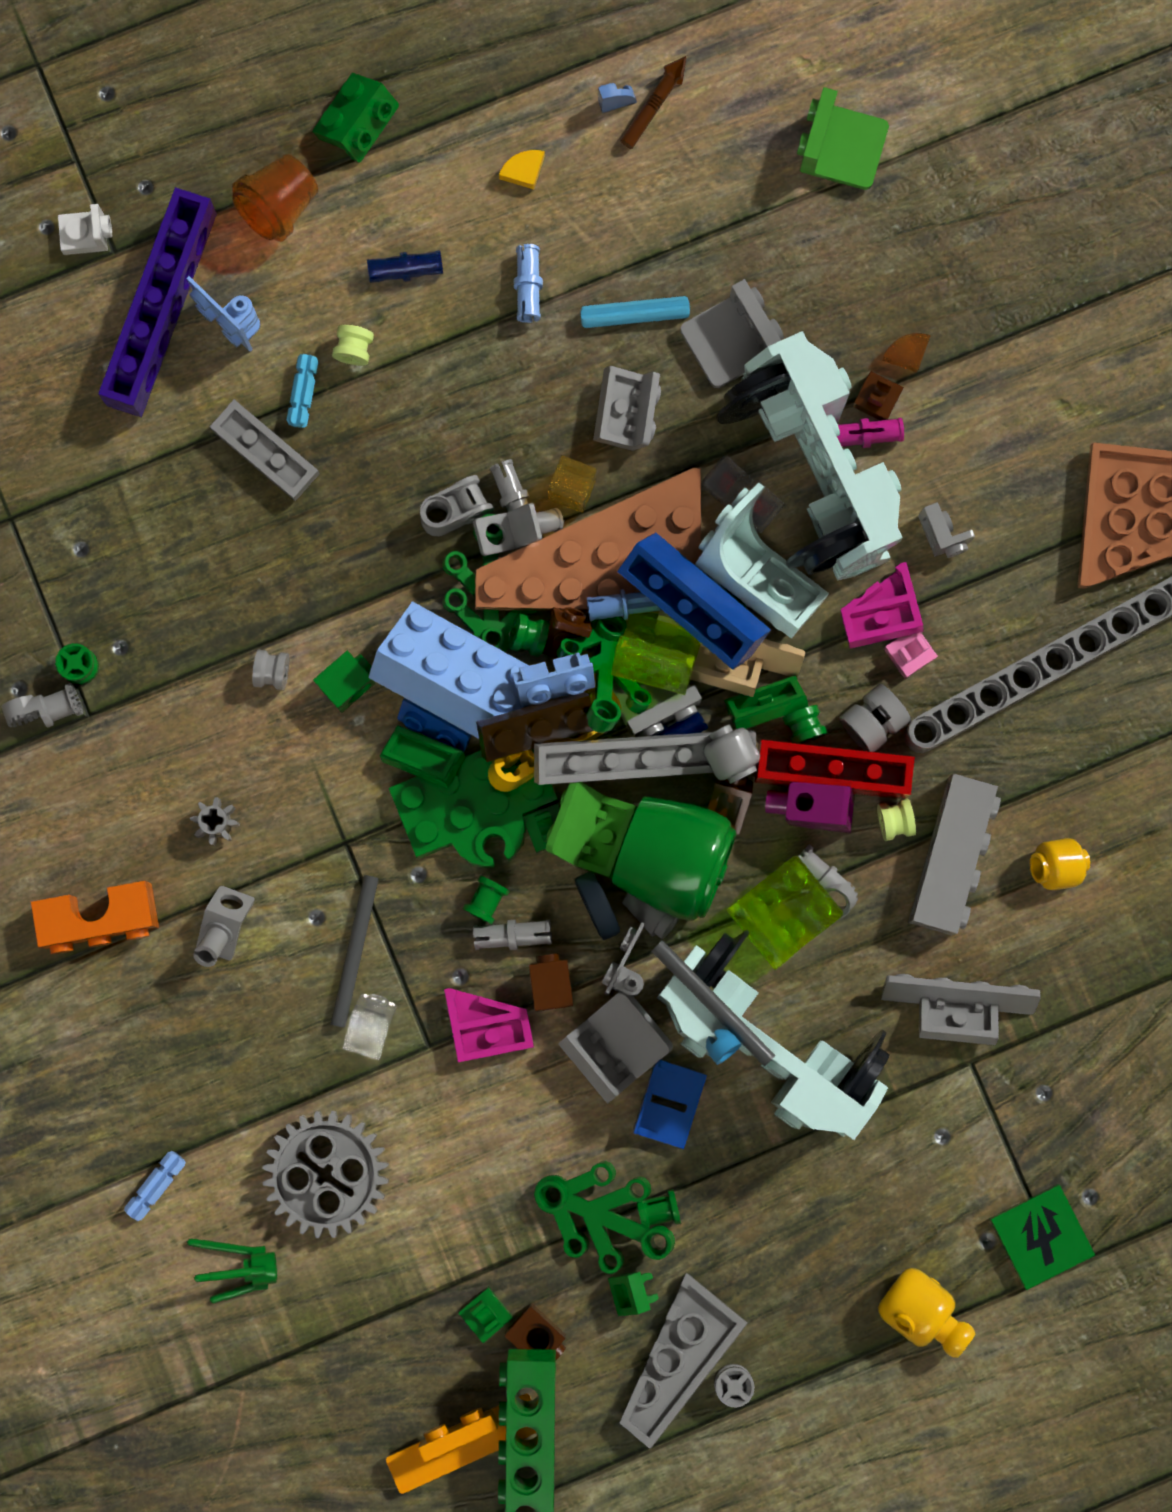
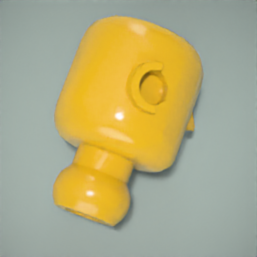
(923, 1311)

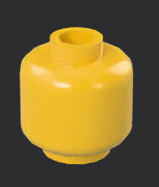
(1059, 864)

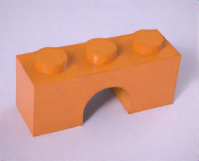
(129, 913)

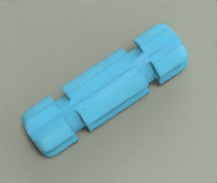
(302, 391)

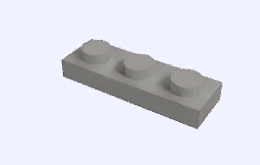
(264, 450)

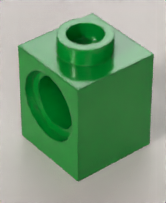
(345, 680)

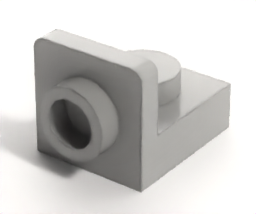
(937, 528)

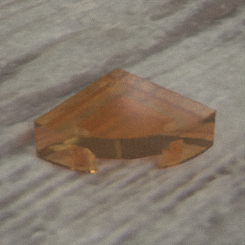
(907, 351)

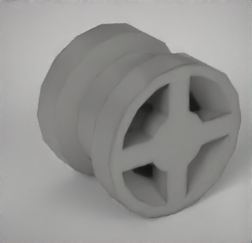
(270, 669)
(738, 1390)

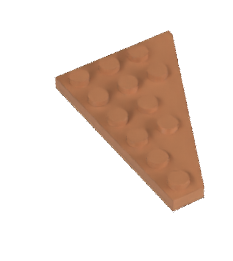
(1125, 512)

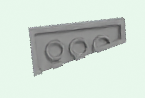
(686, 1351)

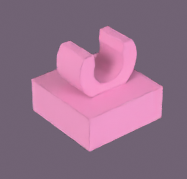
(910, 653)

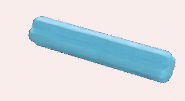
(635, 312)

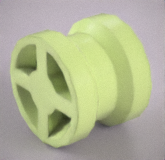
(353, 345)
(896, 819)

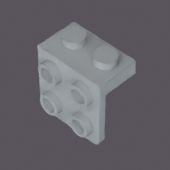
(730, 334)
(663, 708)
(616, 1045)

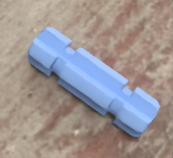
(154, 1186)

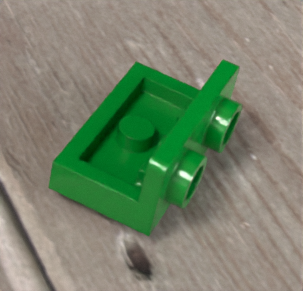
(356, 116)

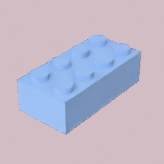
(446, 670)

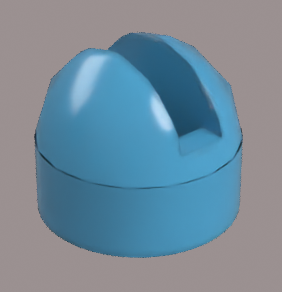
(723, 1047)

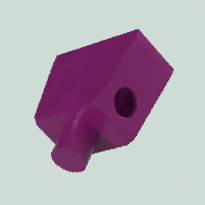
(830, 811)

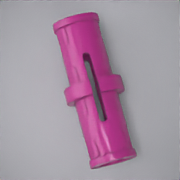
(872, 432)

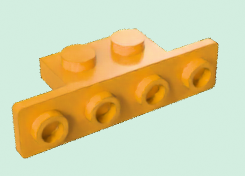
(450, 1448)

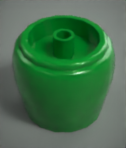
(674, 857)

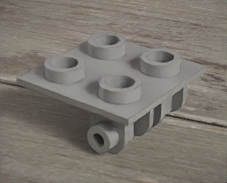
(621, 978)

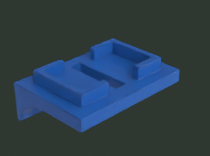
(664, 1122)

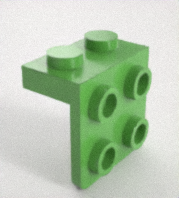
(842, 143)
(589, 829)

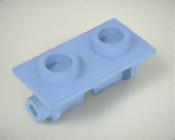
(571, 676)

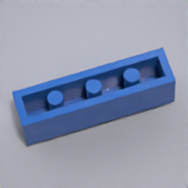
(694, 600)

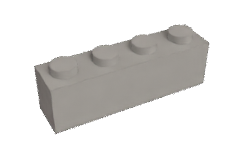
(953, 855)

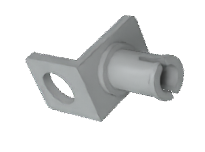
(518, 527)
(221, 927)

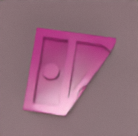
(486, 1026)

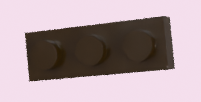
(532, 725)

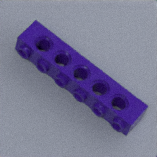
(158, 302)

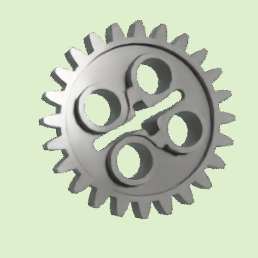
(305, 1203)

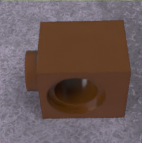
(550, 983)
(534, 1318)

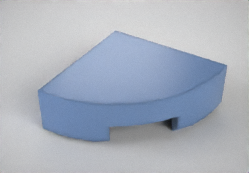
(613, 98)

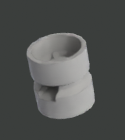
(865, 728)

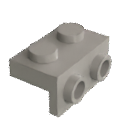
(627, 408)

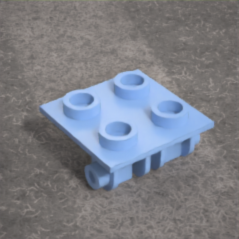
(236, 319)

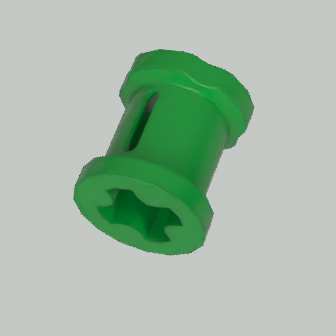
(486, 899)
(659, 1210)

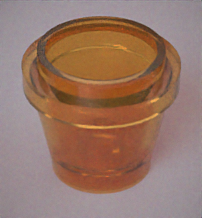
(274, 197)

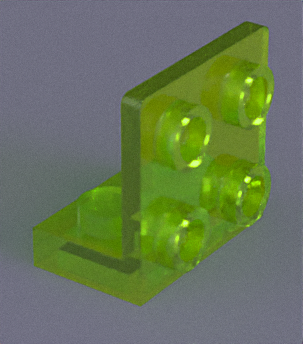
(656, 654)
(785, 911)

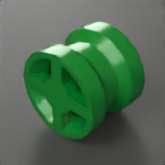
(528, 635)
(70, 659)
(805, 725)

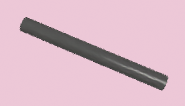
(354, 951)
(713, 1003)

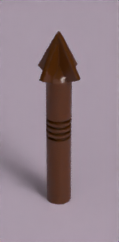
(673, 75)

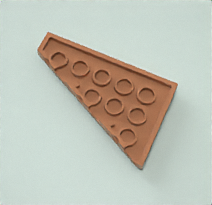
(587, 554)

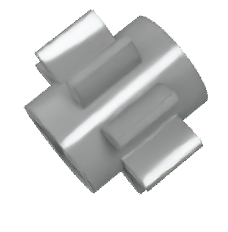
(208, 812)

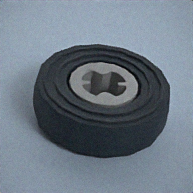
(597, 905)

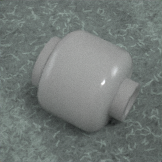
(731, 753)

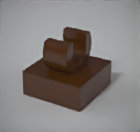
(878, 396)

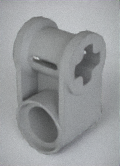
(456, 505)

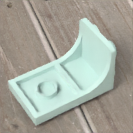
(754, 572)

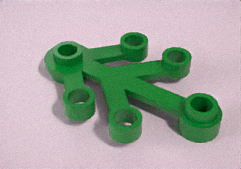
(466, 577)
(604, 711)
(598, 1214)

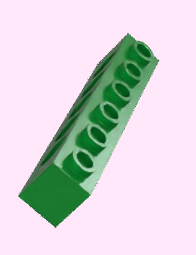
(536, 1371)

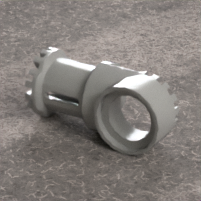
(49, 708)
(829, 878)

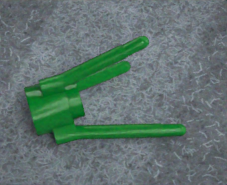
(259, 1269)

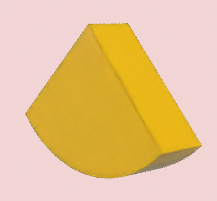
(523, 168)

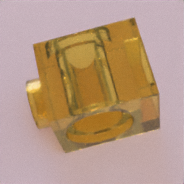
(572, 484)

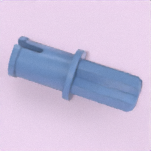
(619, 605)

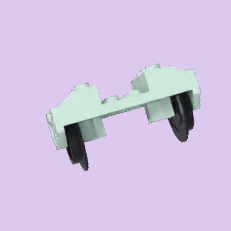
(804, 395)
(819, 1093)

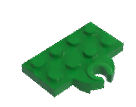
(468, 812)

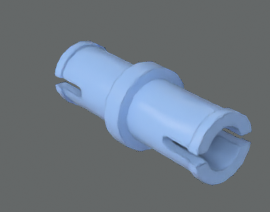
(528, 283)

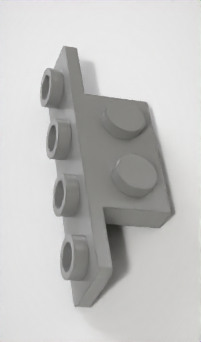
(958, 1008)

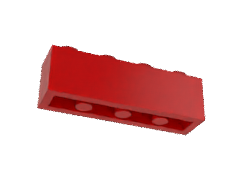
(861, 770)

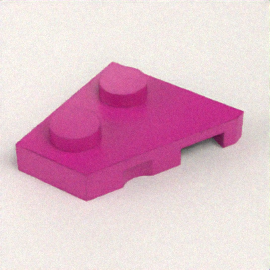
(884, 611)

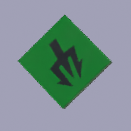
(1042, 1236)

